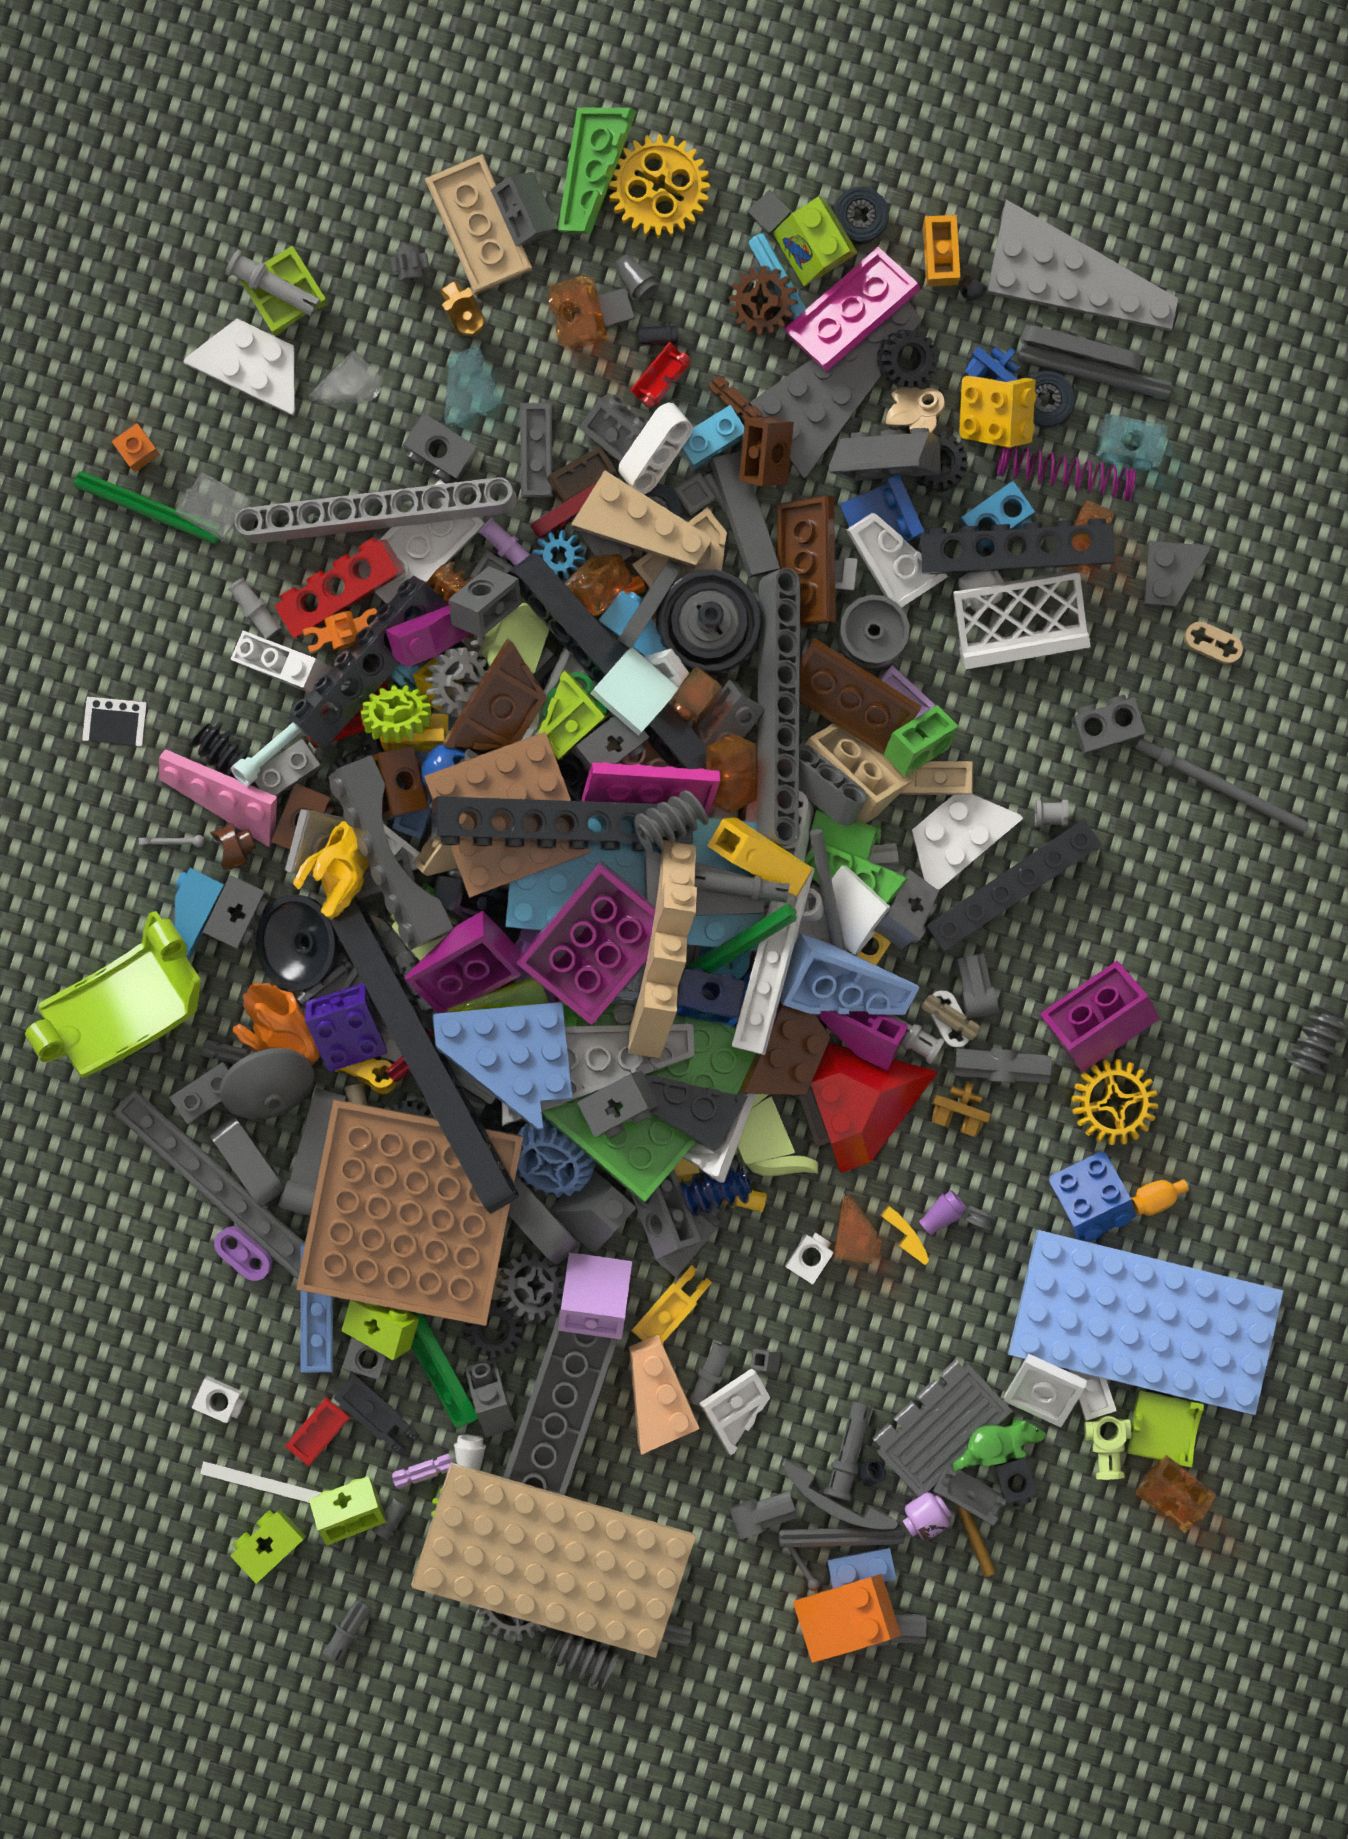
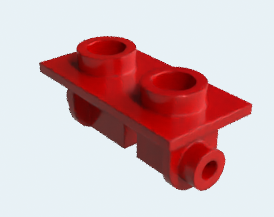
(656, 379)

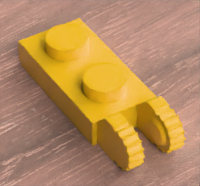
(670, 1308)

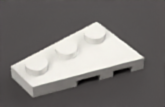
(891, 560)

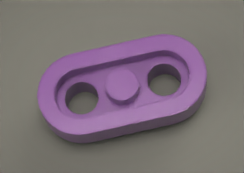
(242, 1256)

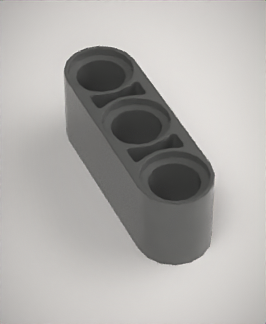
(829, 787)
(248, 1161)

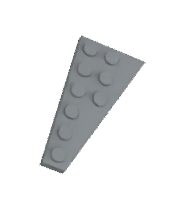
(1057, 271)
(601, 1057)

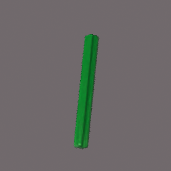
(139, 504)
(746, 939)

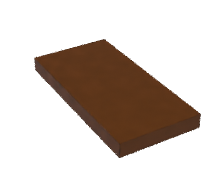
(808, 548)
(852, 696)

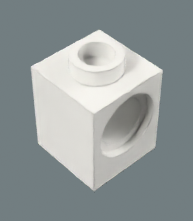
(805, 1271)
(204, 1404)

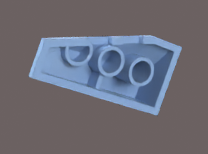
(836, 980)

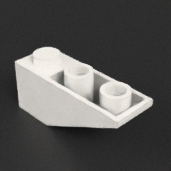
(279, 662)

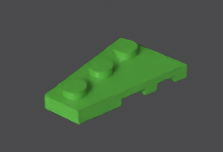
(880, 879)

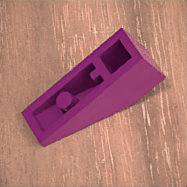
(424, 637)
(868, 1035)

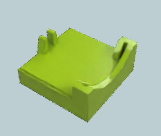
(274, 310)
(1164, 1427)

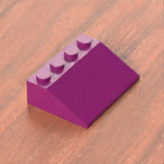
(592, 943)

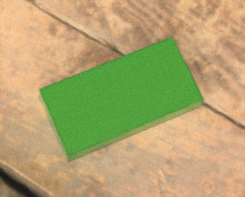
(854, 839)

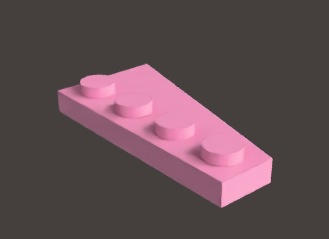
(222, 795)

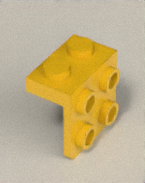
(997, 411)

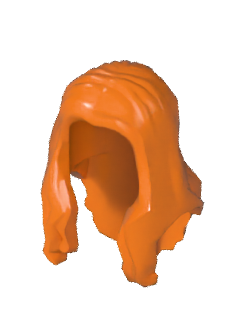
(276, 1022)

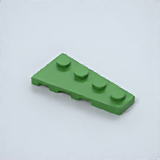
(593, 157)

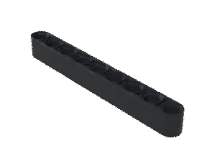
(599, 653)

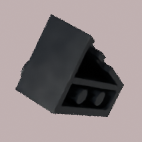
(461, 907)

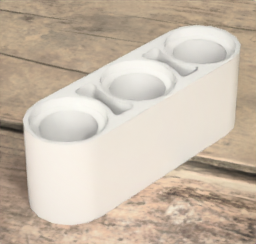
(655, 448)

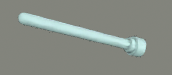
(247, 769)

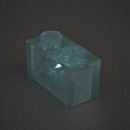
(1148, 434)

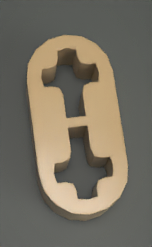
(1210, 650)

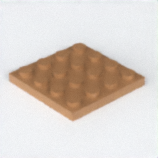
(511, 772)

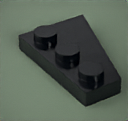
(694, 1110)

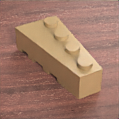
(632, 519)

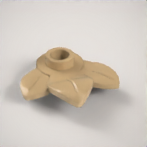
(910, 408)

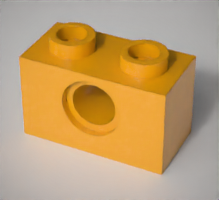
(941, 250)

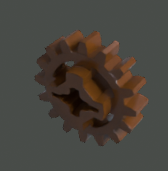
(763, 312)

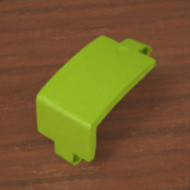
(120, 1004)

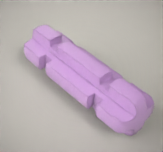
(422, 1471)

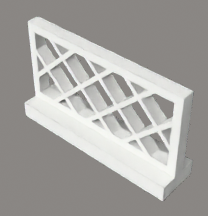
(1019, 645)

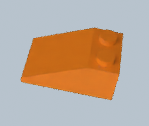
(847, 1618)

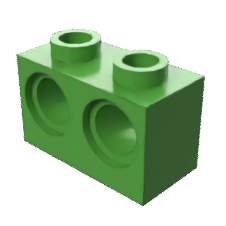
(920, 740)

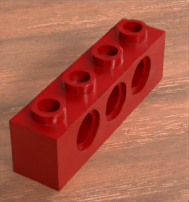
(384, 569)

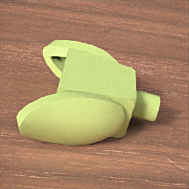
(524, 630)
(766, 1141)

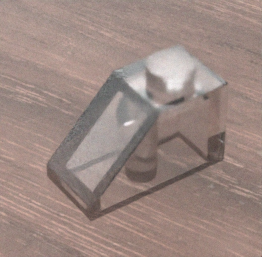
(348, 383)

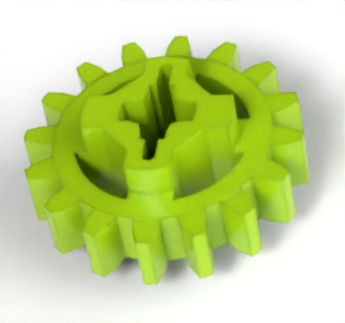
(396, 714)

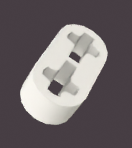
(943, 1028)

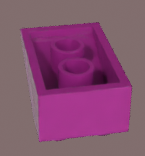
(466, 964)

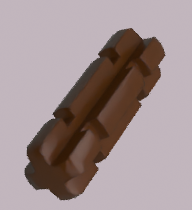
(733, 397)

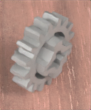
(455, 665)

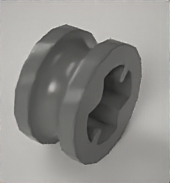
(979, 1218)

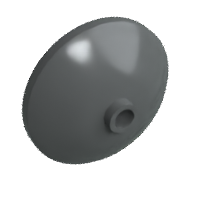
(267, 1083)

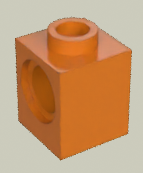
(135, 447)

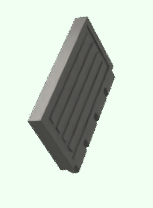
(941, 1428)

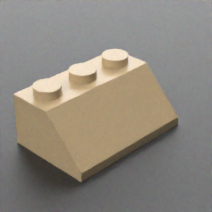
(863, 765)

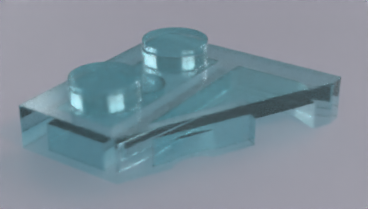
(469, 387)

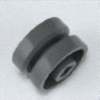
(883, 616)

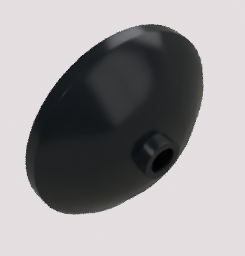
(284, 942)

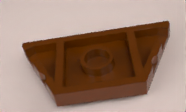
(500, 705)
(790, 1056)

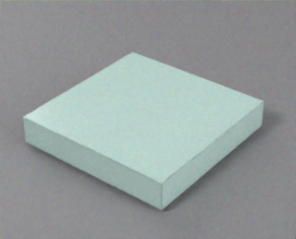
(634, 691)

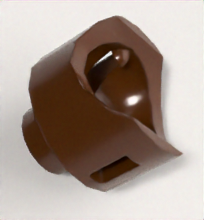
(234, 846)

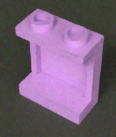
(595, 1296)

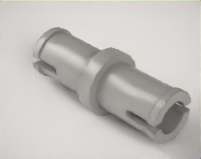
(254, 608)

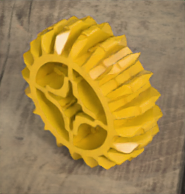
(1110, 1088)

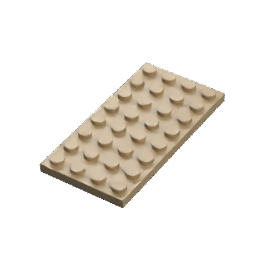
(553, 1560)

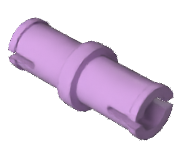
(503, 542)

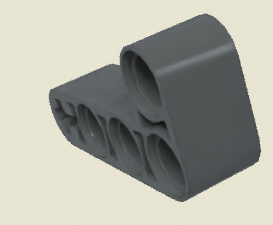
(301, 1187)
(541, 1225)

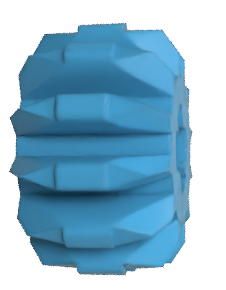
(567, 547)

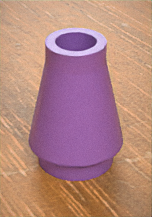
(944, 1212)

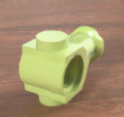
(1109, 1446)

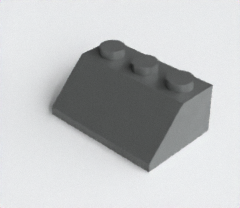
(887, 455)

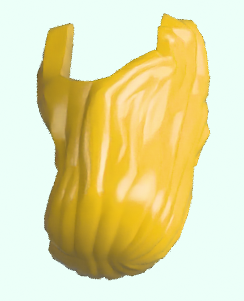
(338, 867)

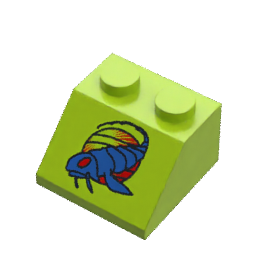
(814, 240)

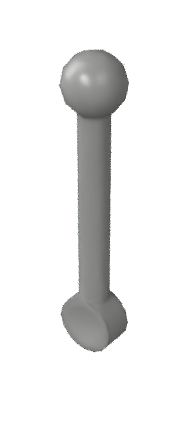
(198, 841)

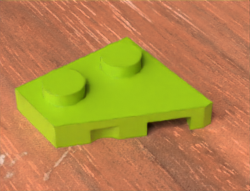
(570, 716)

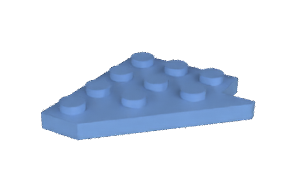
(511, 1053)

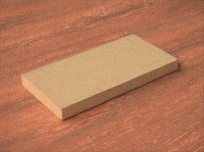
(477, 224)

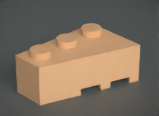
(659, 1398)

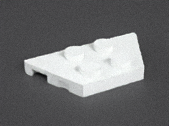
(250, 363)
(958, 835)
(718, 1163)

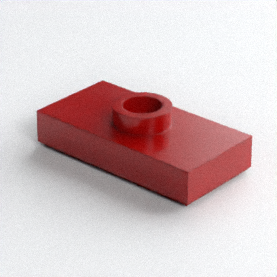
(317, 1431)

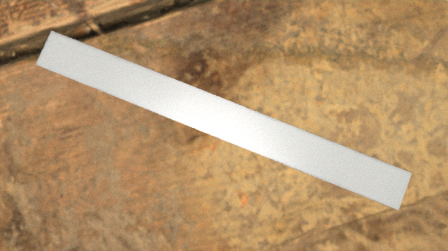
(257, 1482)

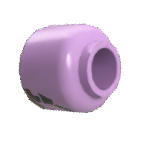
(927, 1516)

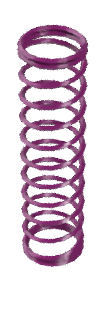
(1006, 455)

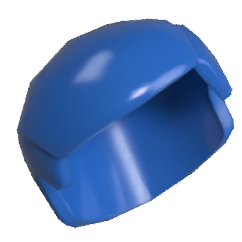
(440, 758)

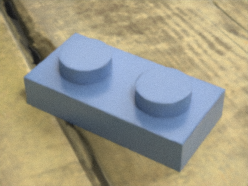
(860, 1566)

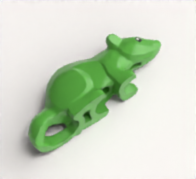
(993, 1443)

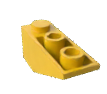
(758, 854)

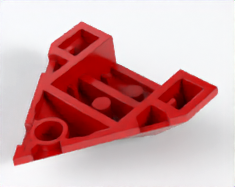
(863, 1102)

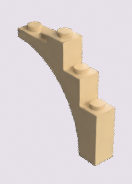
(666, 952)

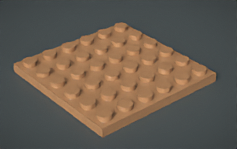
(401, 1217)

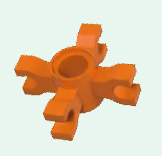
(339, 630)

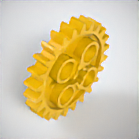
(674, 162)

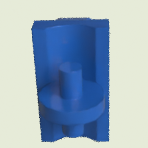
(983, 363)

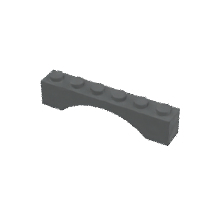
(417, 913)

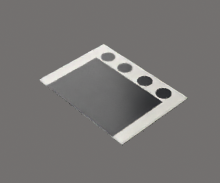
(114, 721)

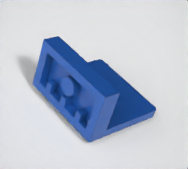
(890, 504)

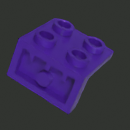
(344, 1027)

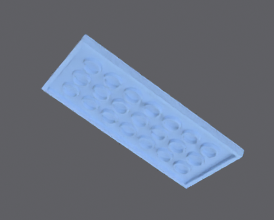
(1146, 1322)

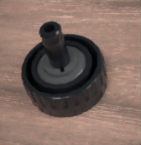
(709, 621)

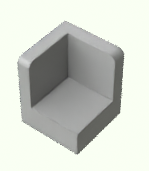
(845, 575)

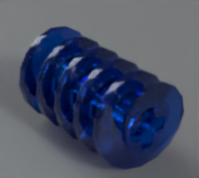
(716, 1192)

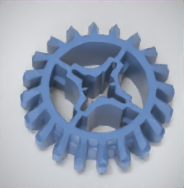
(550, 1165)

